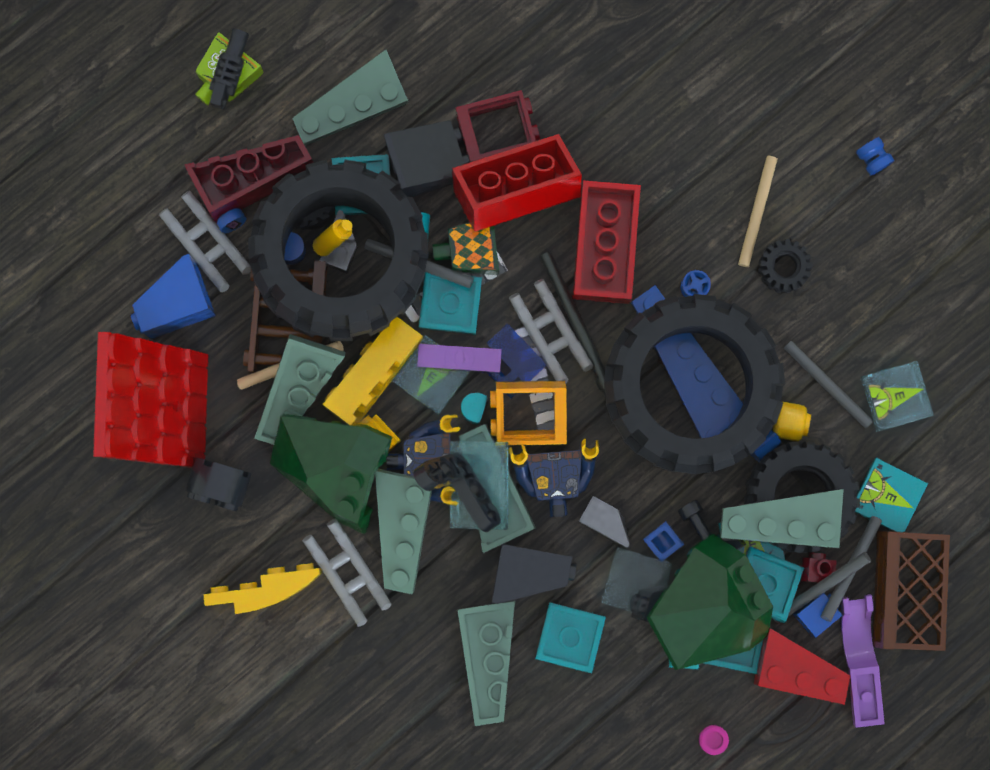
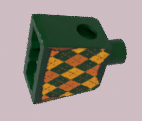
(469, 250)

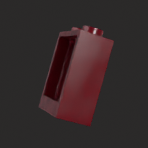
(466, 111)

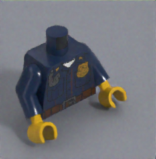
(422, 445)
(555, 475)

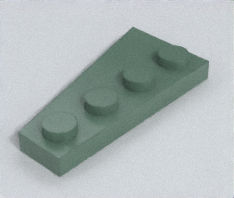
(358, 98)
(299, 378)
(518, 516)
(792, 520)
(402, 526)
(486, 647)

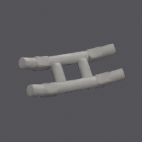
(206, 224)
(553, 315)
(329, 569)

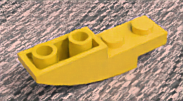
(275, 588)

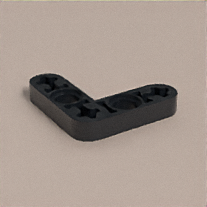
(457, 471)

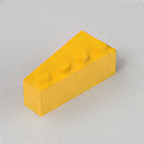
(373, 372)

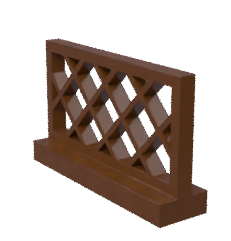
(887, 595)

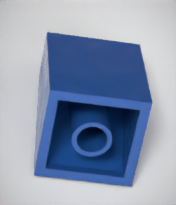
(173, 301)

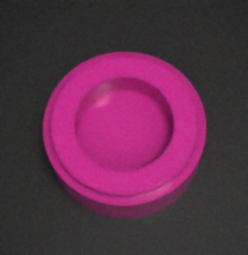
(713, 739)

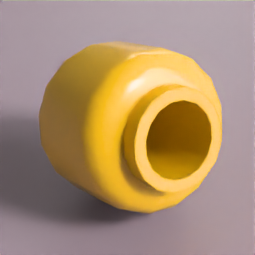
(792, 422)

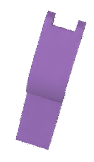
(861, 662)

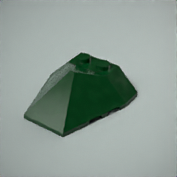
(331, 464)
(711, 606)

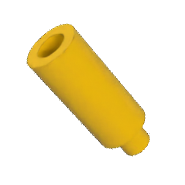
(332, 237)

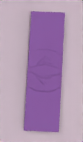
(459, 358)

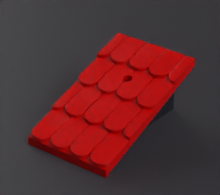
(149, 401)

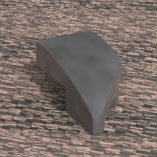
(343, 255)
(606, 521)

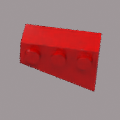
(798, 671)

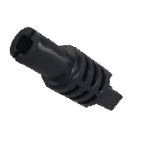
(228, 69)

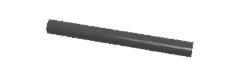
(431, 267)
(835, 391)
(829, 582)
(841, 588)

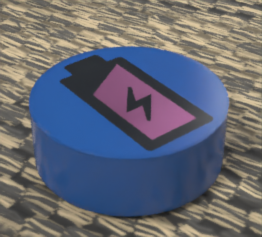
(231, 220)

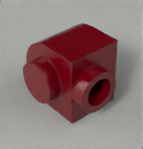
(817, 567)

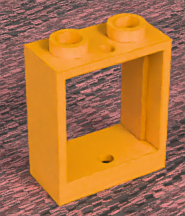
(530, 437)

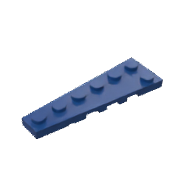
(697, 380)

